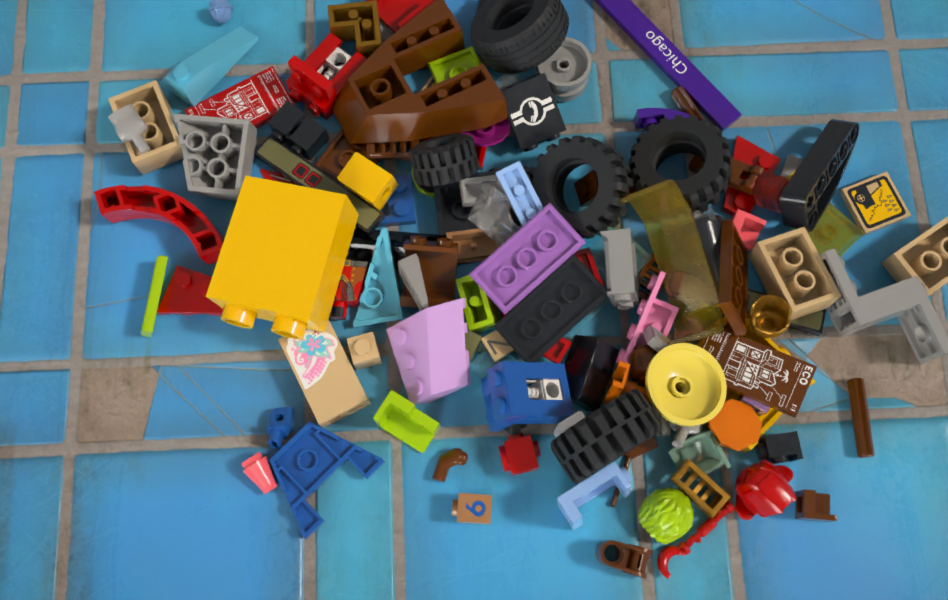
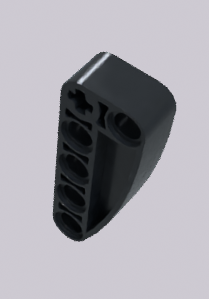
(818, 175)

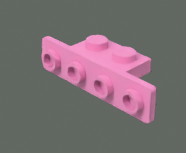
(651, 312)

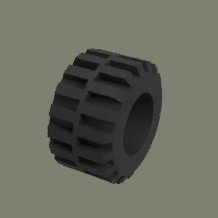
(444, 159)

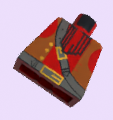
(349, 288)

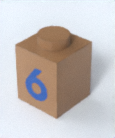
(472, 508)

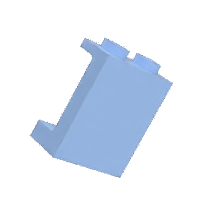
(590, 488)

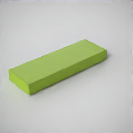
(154, 296)

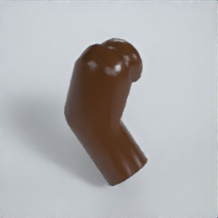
(449, 459)

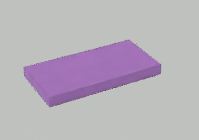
(527, 258)

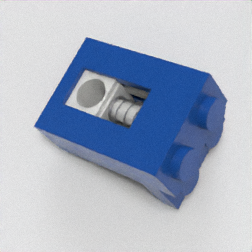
(526, 394)

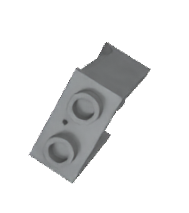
(621, 268)

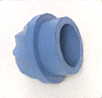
(220, 10)

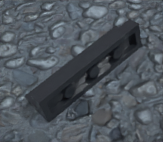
(364, 246)

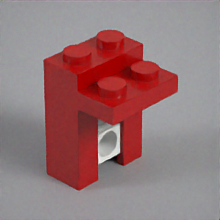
(318, 80)

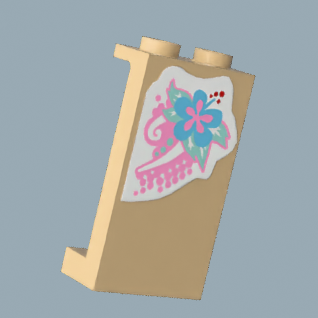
(325, 375)

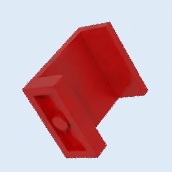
(399, 12)

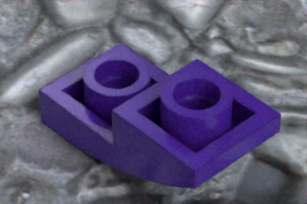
(648, 116)

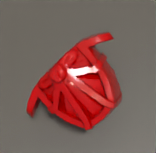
(763, 490)

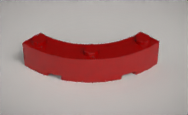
(150, 202)

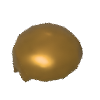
(770, 316)

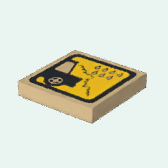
(874, 203)

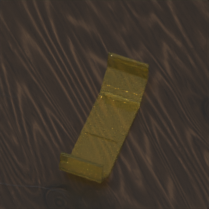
(682, 258)

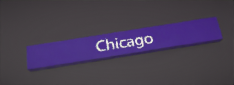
(672, 61)

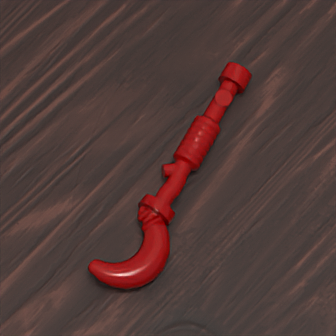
(683, 548)

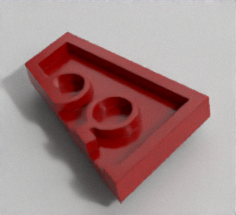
(752, 155)
(188, 295)

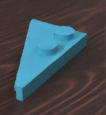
(381, 291)

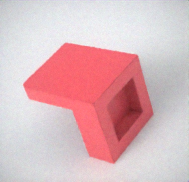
(748, 227)

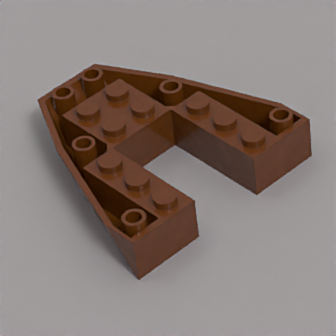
(382, 108)

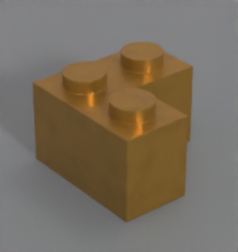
(357, 22)

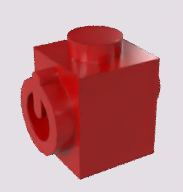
(519, 454)

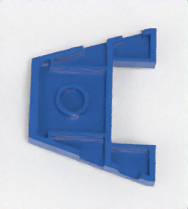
(308, 462)

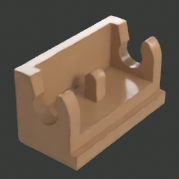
(473, 245)

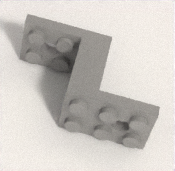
(902, 300)

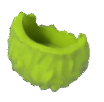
(666, 514)

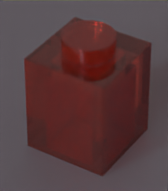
(768, 191)

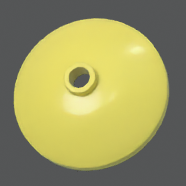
(697, 375)

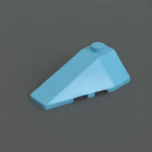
(204, 69)

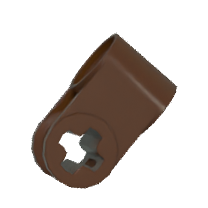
(628, 559)

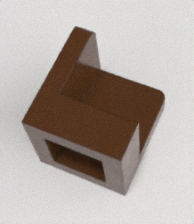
(813, 506)

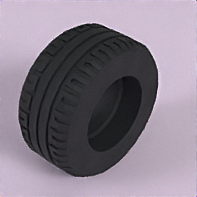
(518, 33)

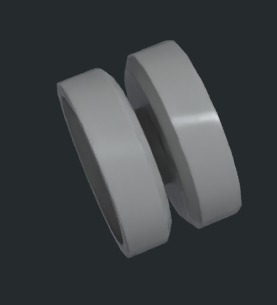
(567, 70)

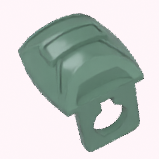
(702, 451)

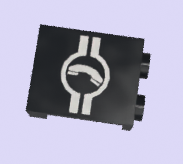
(533, 112)

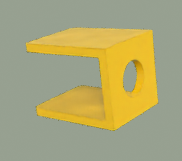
(368, 180)

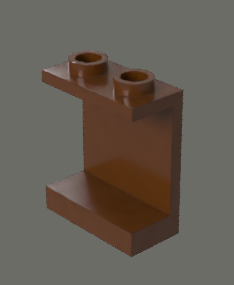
(438, 269)

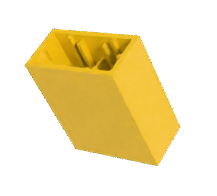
(283, 256)

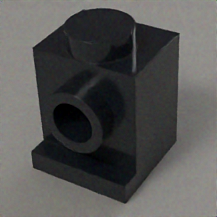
(779, 448)

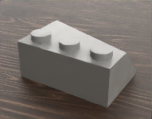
(216, 154)

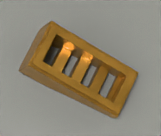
(718, 501)

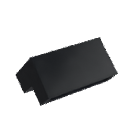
(589, 370)

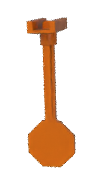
(733, 426)

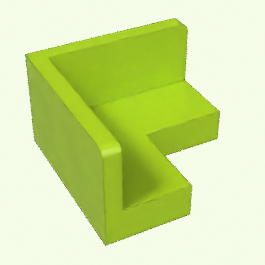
(406, 422)

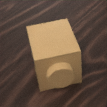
(364, 351)

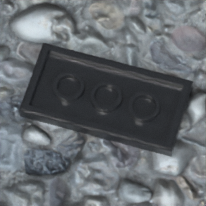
(551, 310)

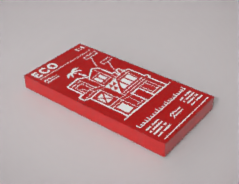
(251, 99)

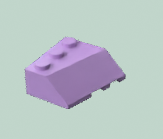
(432, 351)

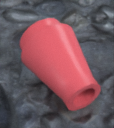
(259, 471)

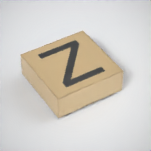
(496, 346)

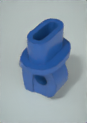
(279, 430)

